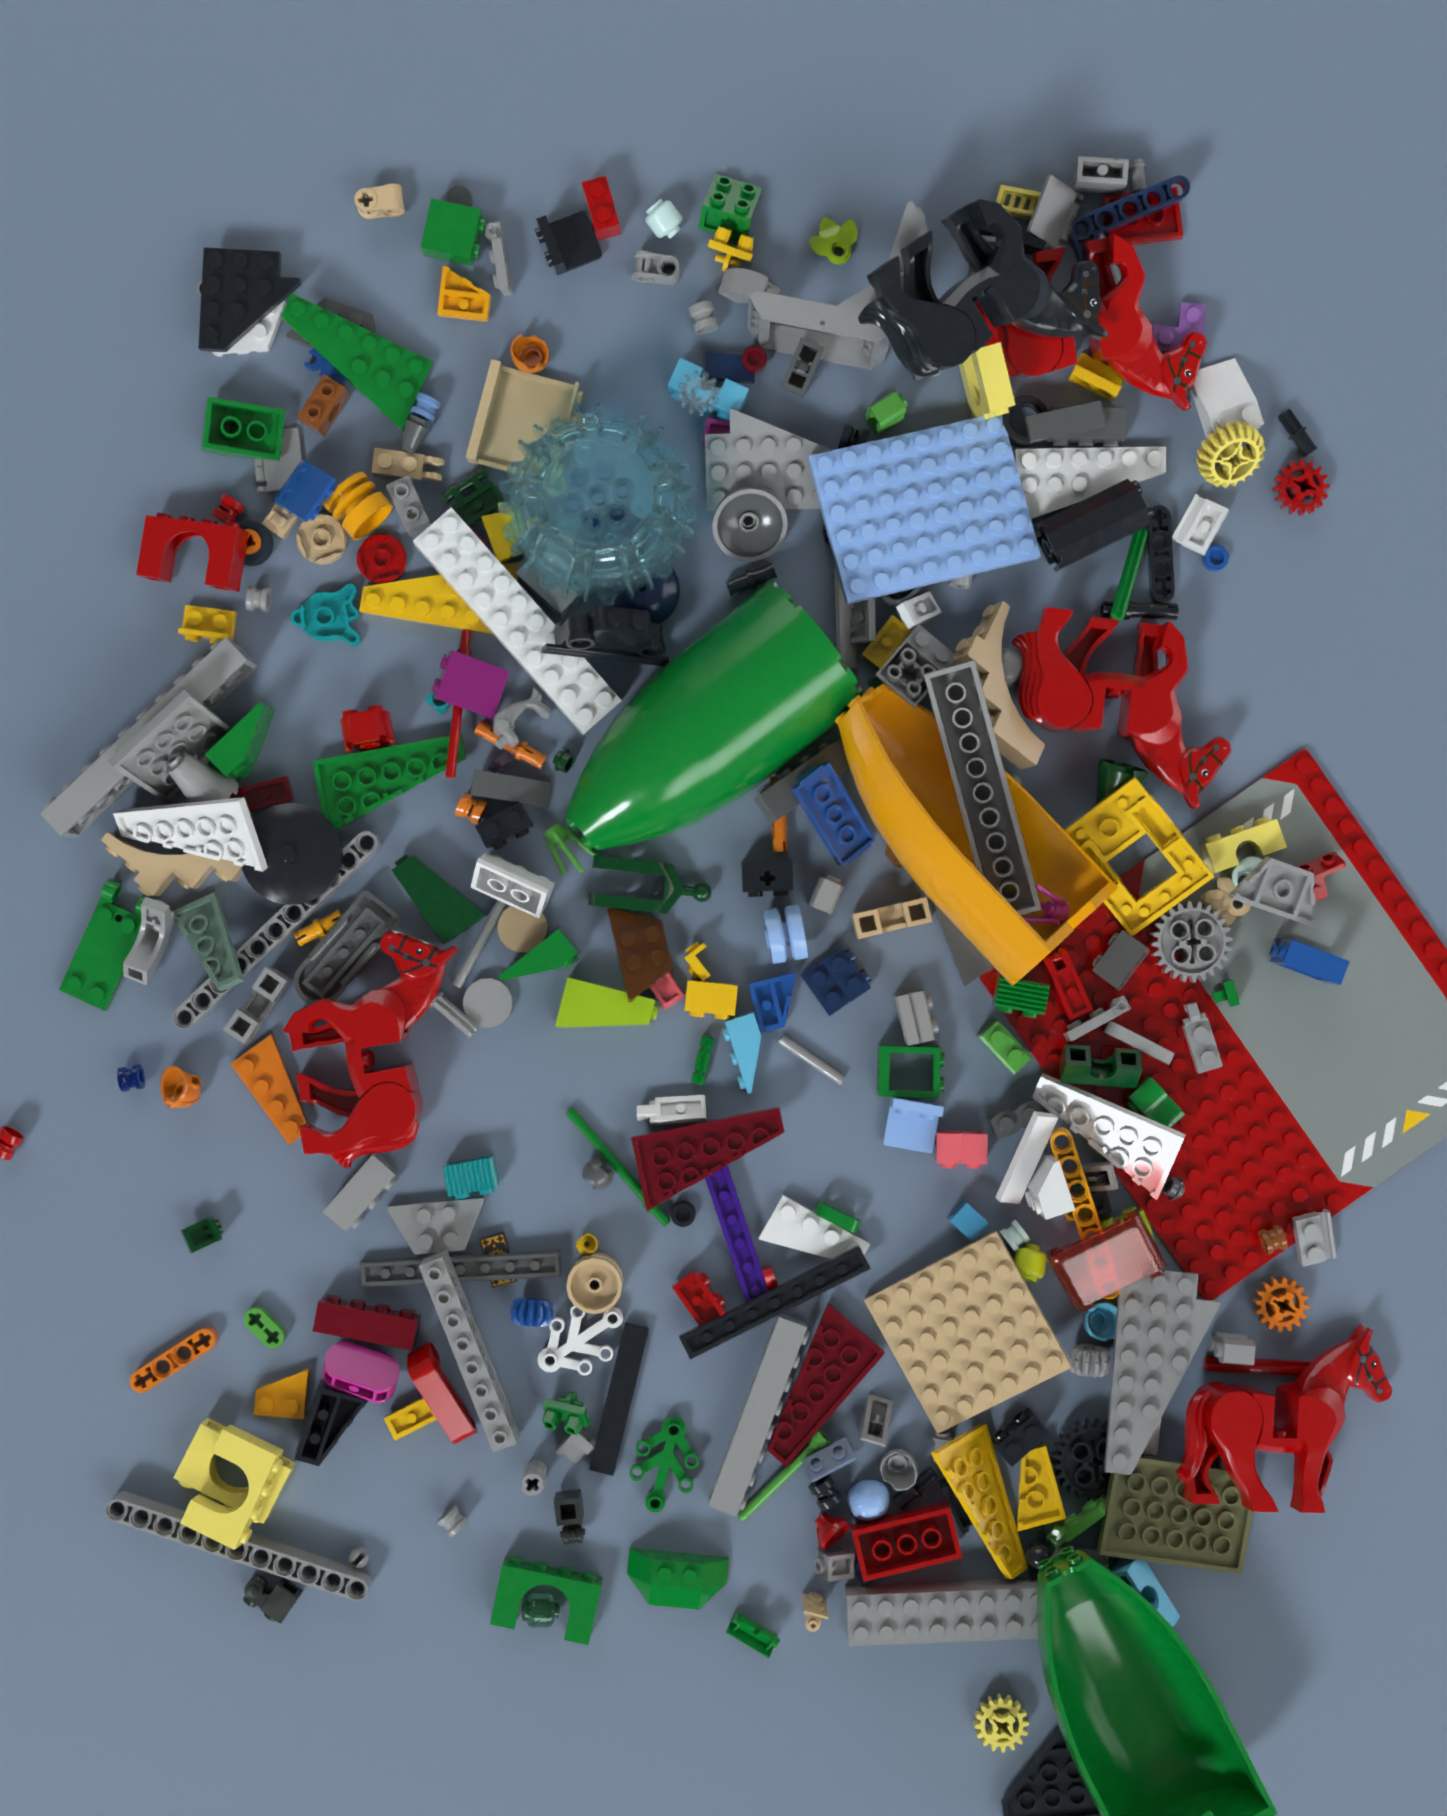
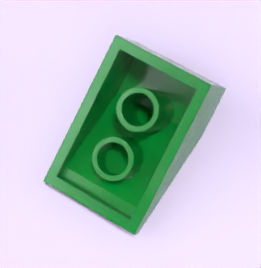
(242, 430)
(242, 744)
(549, 955)

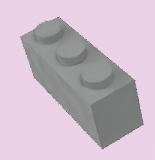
(361, 1192)

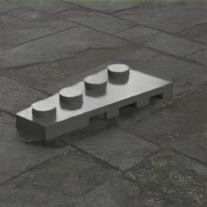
(965, 955)

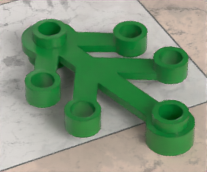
(666, 1459)

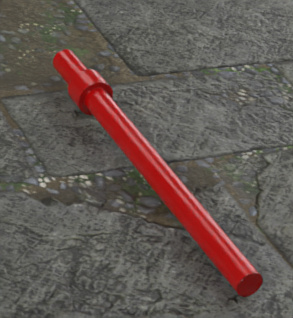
(457, 716)

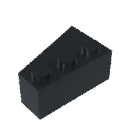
(326, 1422)

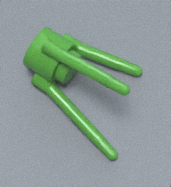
(558, 837)

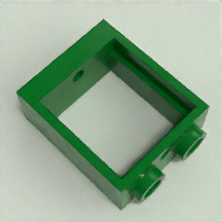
(883, 1068)

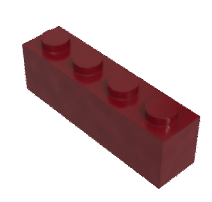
(366, 1323)

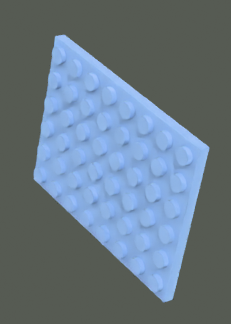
(923, 508)

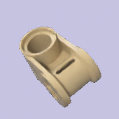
(384, 201)

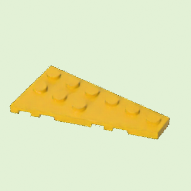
(424, 601)

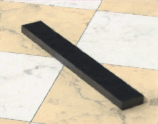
(774, 1302)

